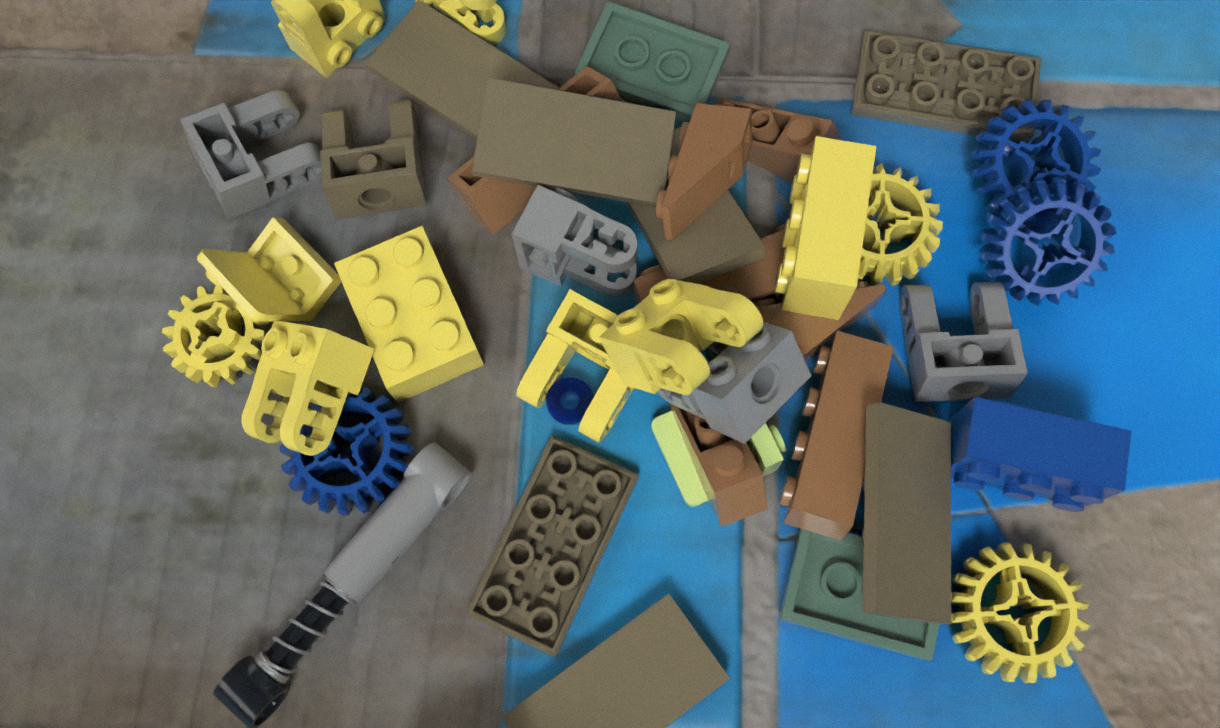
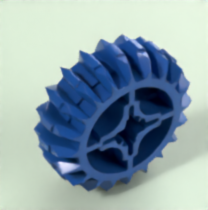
(1056, 132)
(1032, 276)
(363, 439)

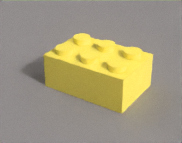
(826, 228)
(408, 314)

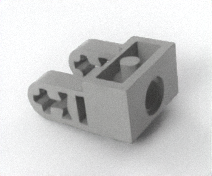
(237, 180)
(558, 242)
(966, 365)
(746, 383)

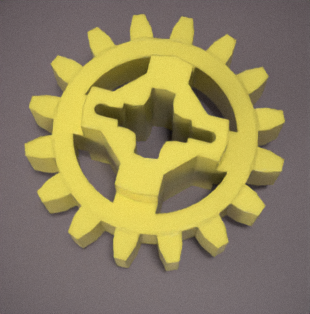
(212, 355)

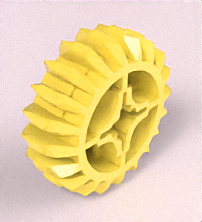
(911, 220)
(1019, 631)

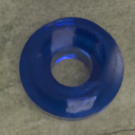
(563, 388)

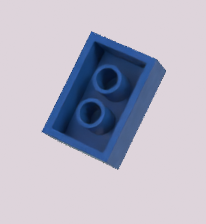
(1037, 454)

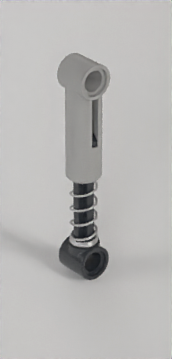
(430, 484)

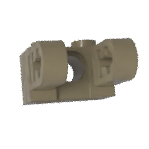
(372, 176)

